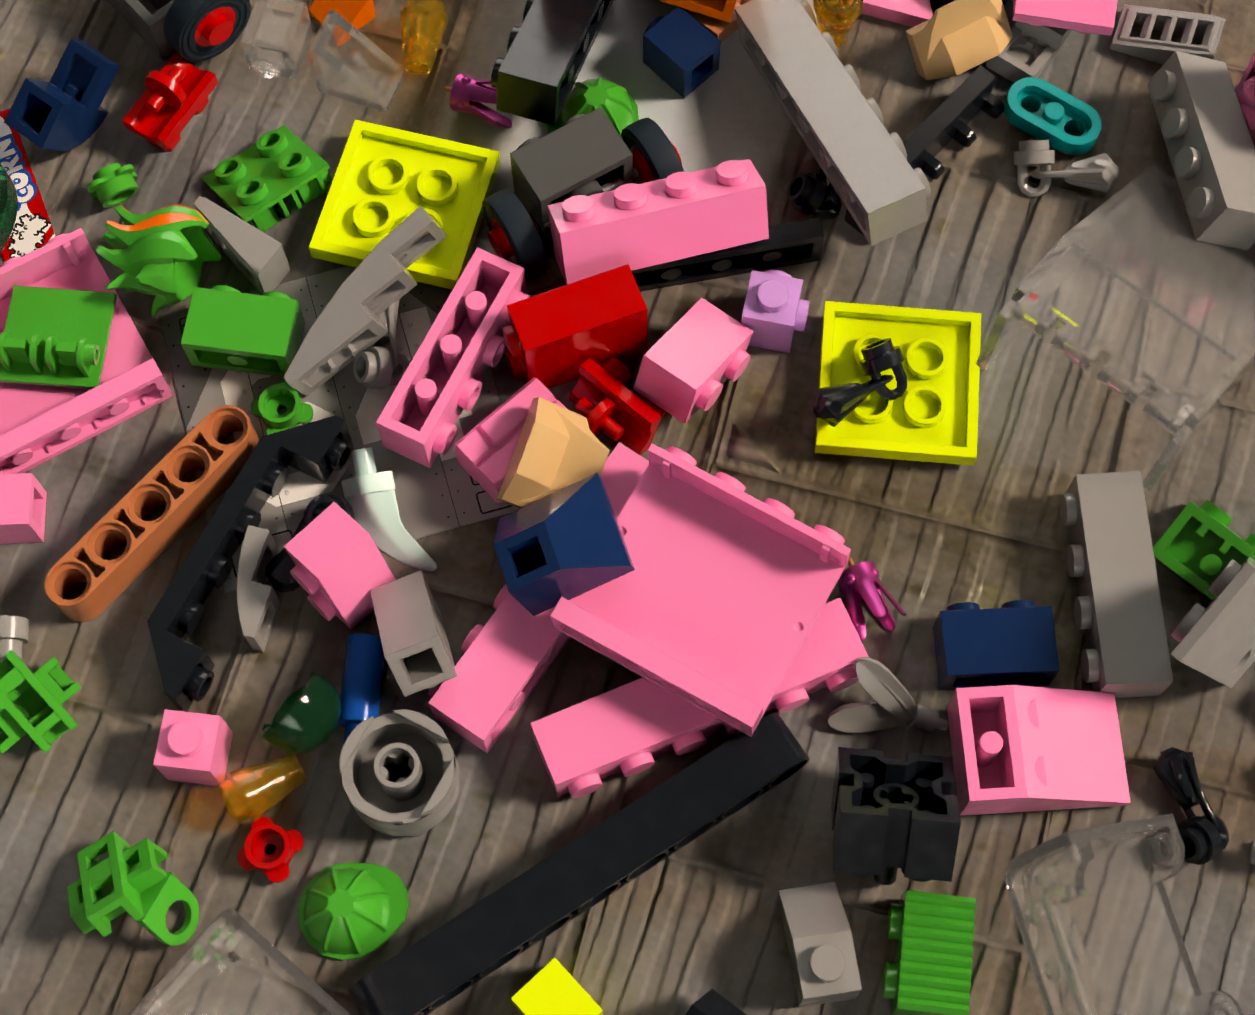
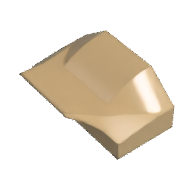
(959, 38)
(550, 454)

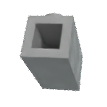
(412, 633)

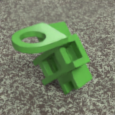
(37, 699)
(138, 888)

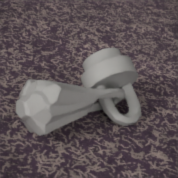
(1091, 173)
(376, 364)

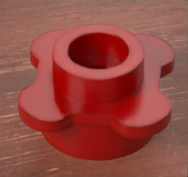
(267, 833)

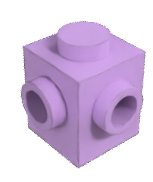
(774, 309)

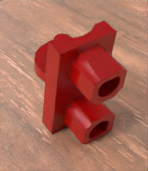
(170, 102)
(614, 409)

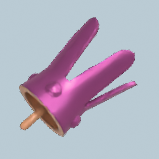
(467, 97)
(863, 582)

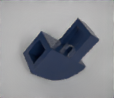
(68, 107)

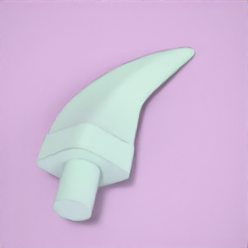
(377, 511)

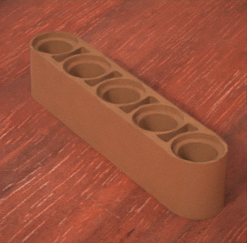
(149, 539)

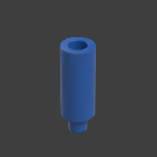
(361, 680)

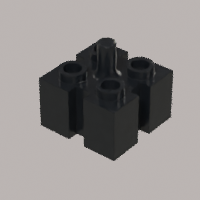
(894, 816)

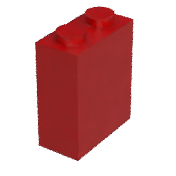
(576, 322)

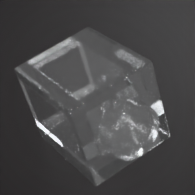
(277, 38)

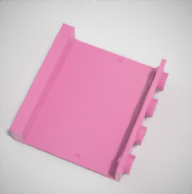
(50, 420)
(714, 592)

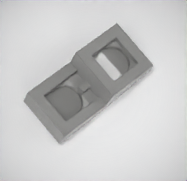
(1028, 51)
(255, 600)

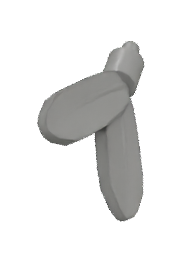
(891, 707)

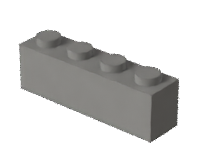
(1207, 147)
(1116, 585)

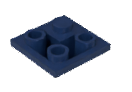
(561, 546)

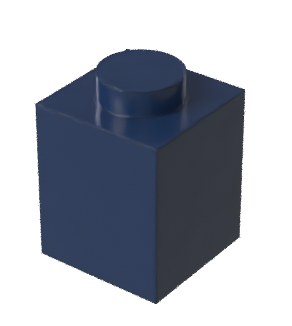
(680, 51)

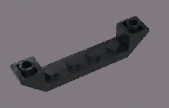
(310, 448)

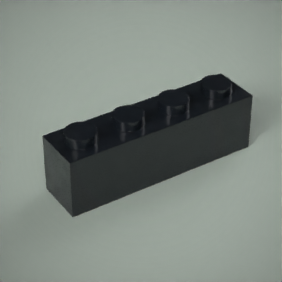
(546, 56)

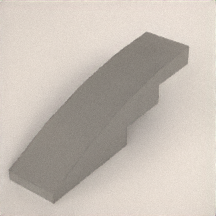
(350, 317)

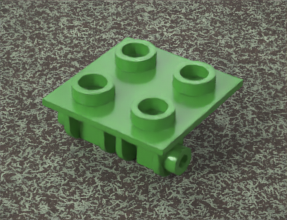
(267, 175)
(56, 337)

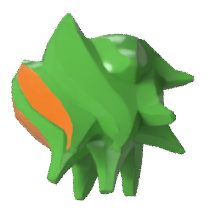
(159, 252)

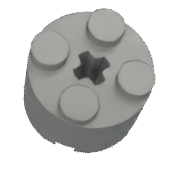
(392, 743)

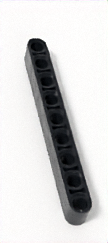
(581, 873)

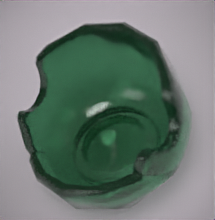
(305, 717)

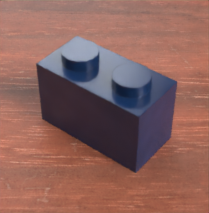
(995, 645)

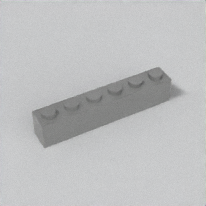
(834, 117)

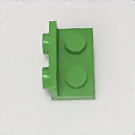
(1202, 545)

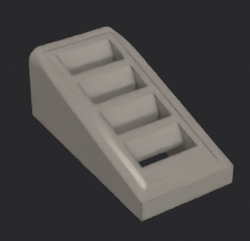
(1188, 25)
(250, 249)

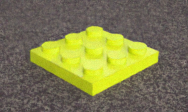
(390, 175)
(941, 403)

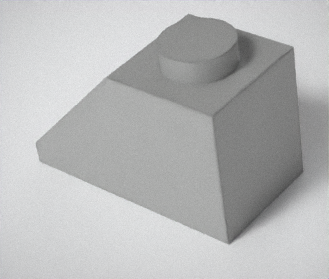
(819, 945)

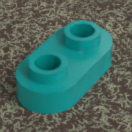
(1053, 116)

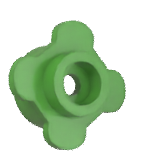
(114, 184)
(279, 396)

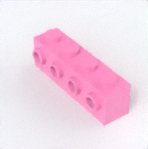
(659, 220)
(452, 360)

